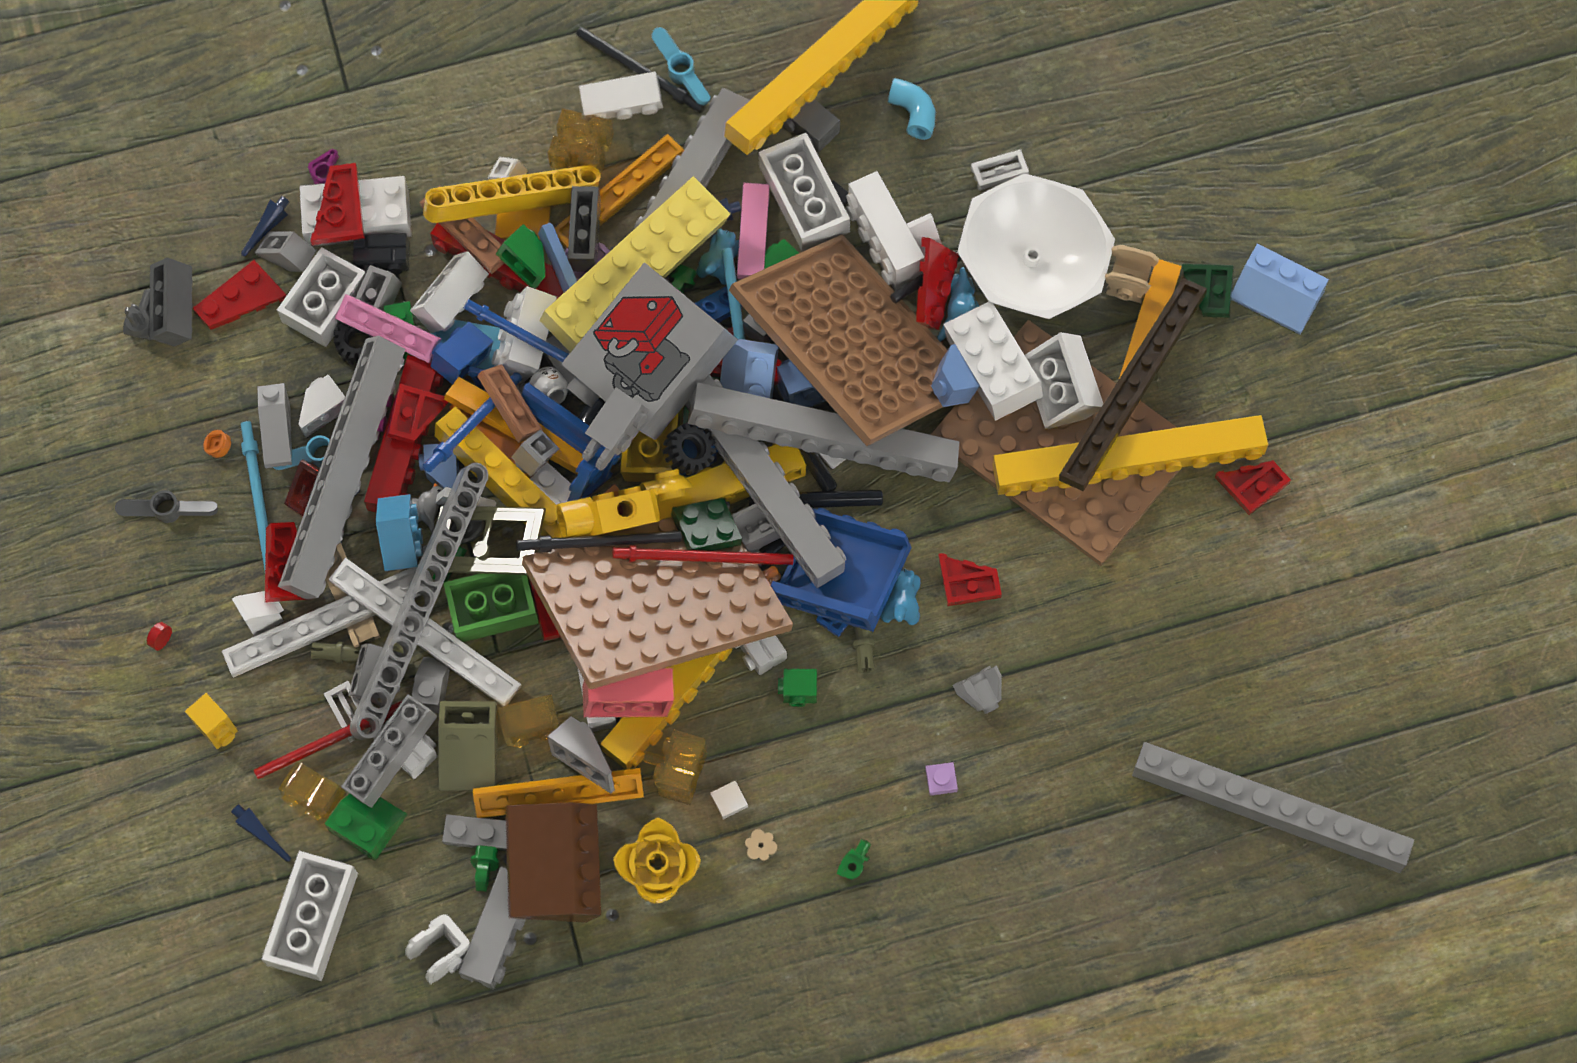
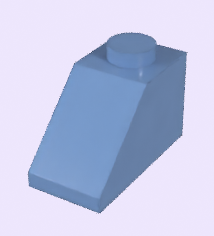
(954, 380)
(445, 473)

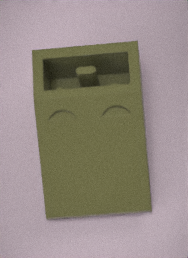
(467, 745)

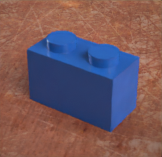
(462, 350)

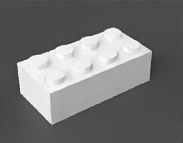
(804, 192)
(382, 203)
(884, 230)
(995, 360)
(310, 916)

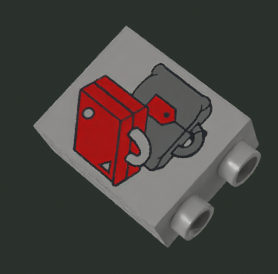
(650, 348)

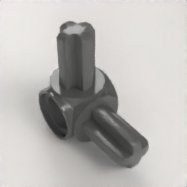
(138, 318)

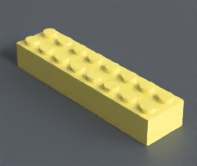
(659, 241)

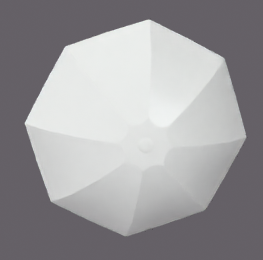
(1036, 246)

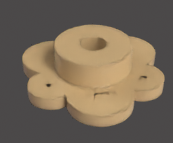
(759, 837)

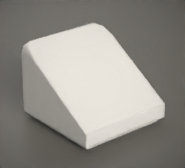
(507, 168)

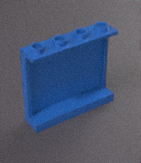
(869, 576)

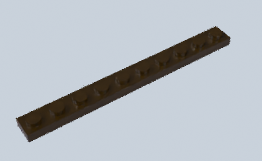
(1132, 385)

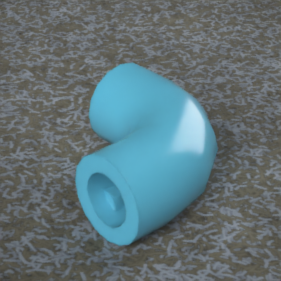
(919, 106)

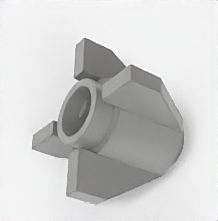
(981, 689)

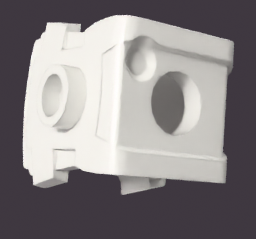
(440, 926)

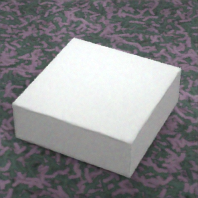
(729, 799)

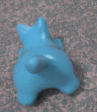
(712, 261)
(961, 299)
(902, 600)

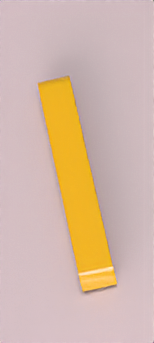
(506, 194)

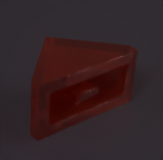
(301, 487)

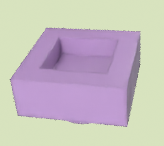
(941, 778)

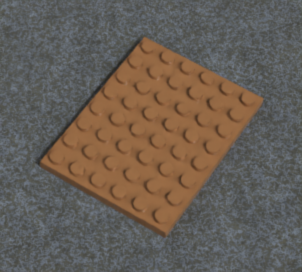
(847, 336)
(1087, 519)
(650, 613)

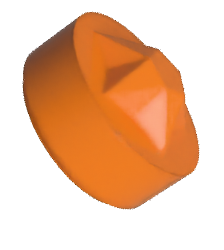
(217, 444)

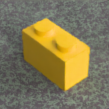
(212, 721)

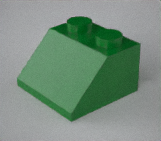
(364, 826)

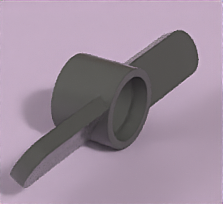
(149, 507)

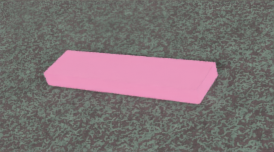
(753, 229)
(377, 322)

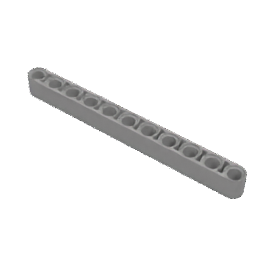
(410, 609)

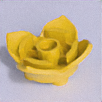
(657, 841)

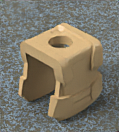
(1130, 273)

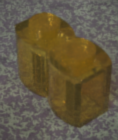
(311, 791)

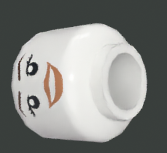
(550, 383)

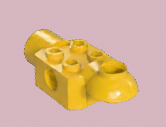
(638, 503)

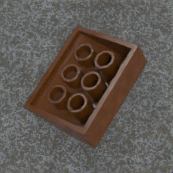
(553, 862)

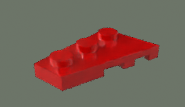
(241, 294)

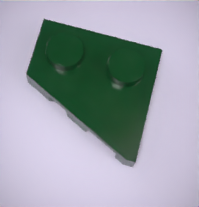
(1219, 283)

